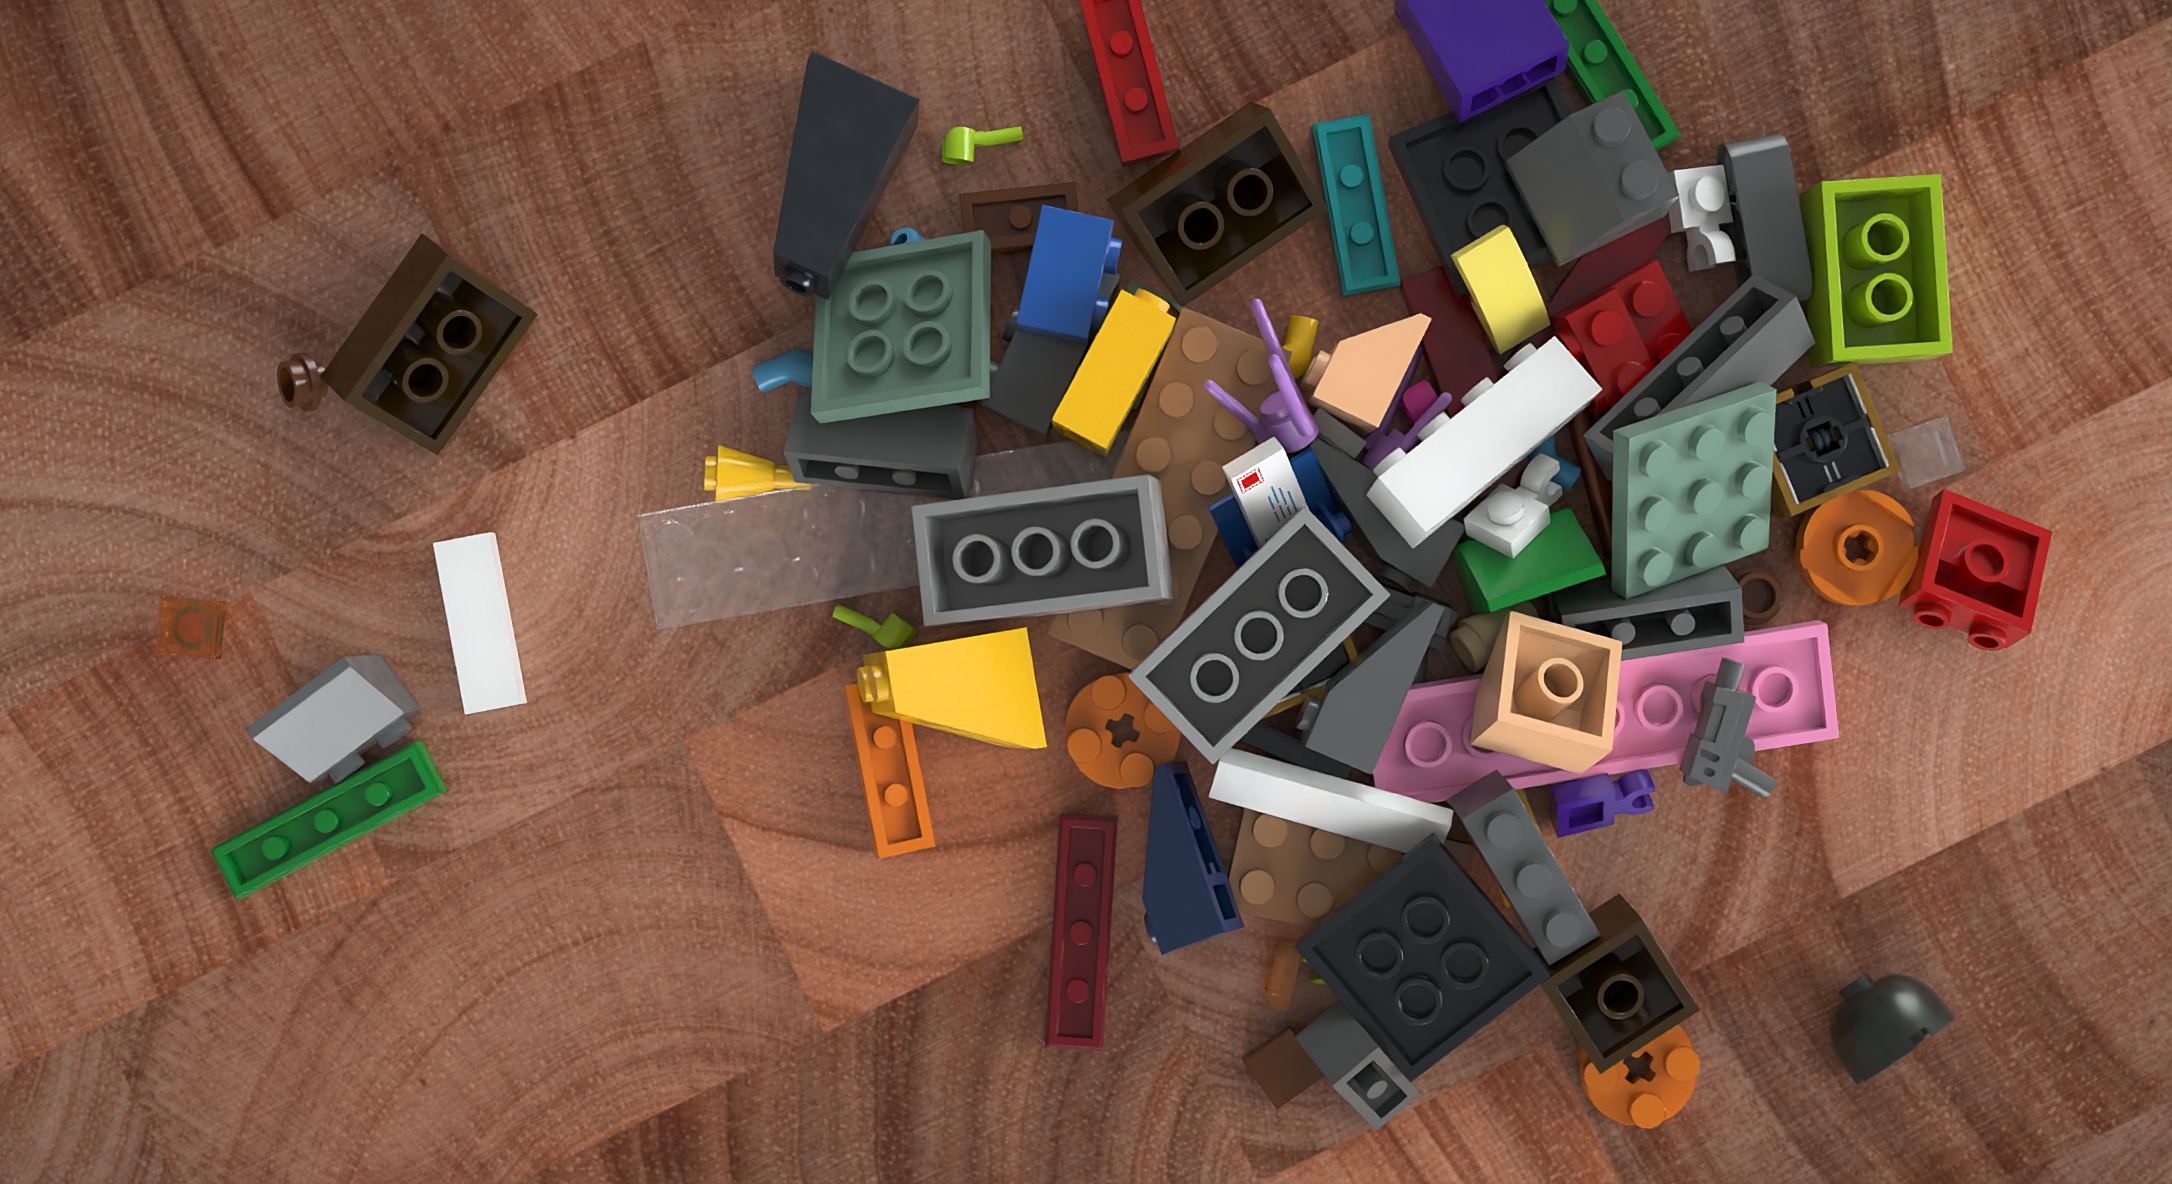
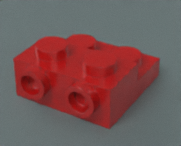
(1622, 331)
(1977, 572)

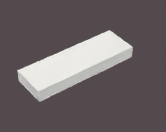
(479, 622)

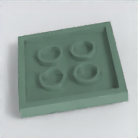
(904, 329)
(1692, 489)

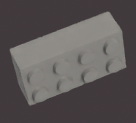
(1042, 552)
(1258, 635)

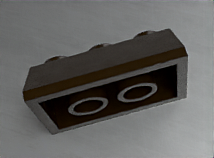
(1218, 202)
(428, 345)

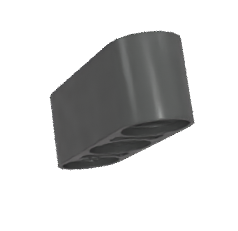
(1766, 214)

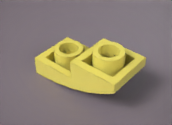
(1502, 288)

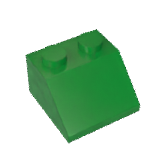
(1550, 562)

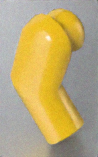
(1300, 341)

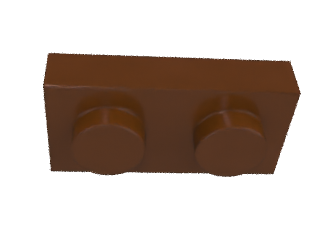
(1013, 214)

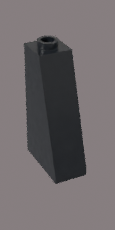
(839, 165)

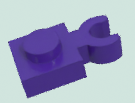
(1595, 800)

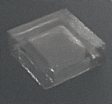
(1926, 452)

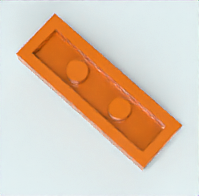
(889, 779)

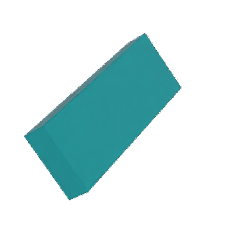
(1355, 205)

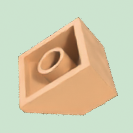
(1363, 373)
(1548, 694)

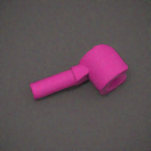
(1418, 400)

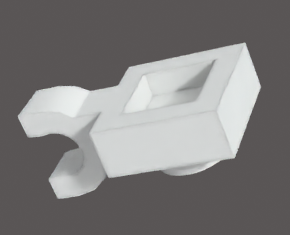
(1700, 212)
(1513, 517)

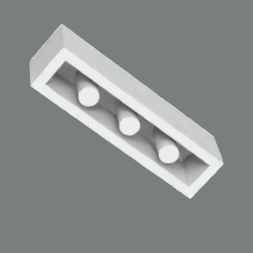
(1482, 441)

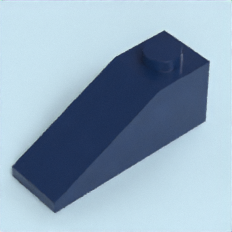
(1183, 875)

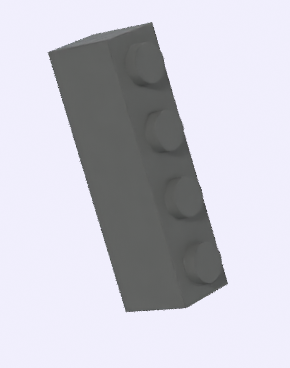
(1739, 344)

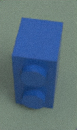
(1067, 275)

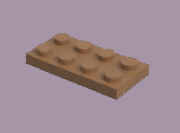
(1304, 871)

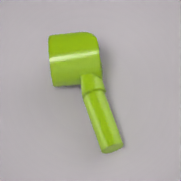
(960, 142)
(892, 634)

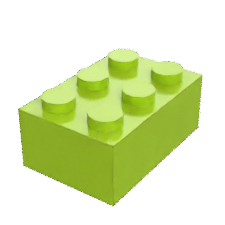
(1877, 270)

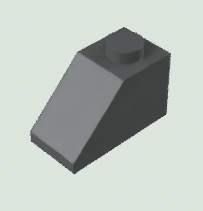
(1356, 1065)

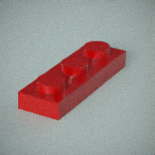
(1129, 79)

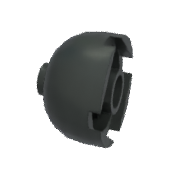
(1883, 1022)

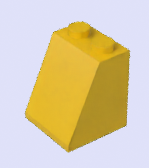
(960, 686)

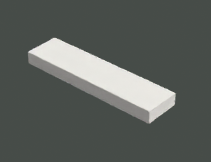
(1327, 801)

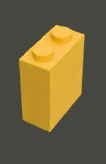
(1114, 370)

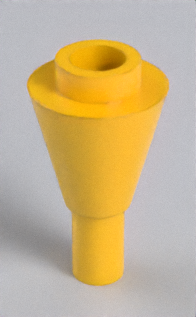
(742, 474)

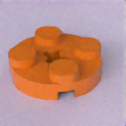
(1889, 540)
(1091, 743)
(1650, 1098)

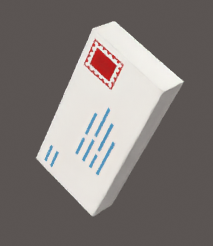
(1265, 489)

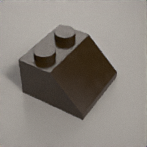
(1617, 987)

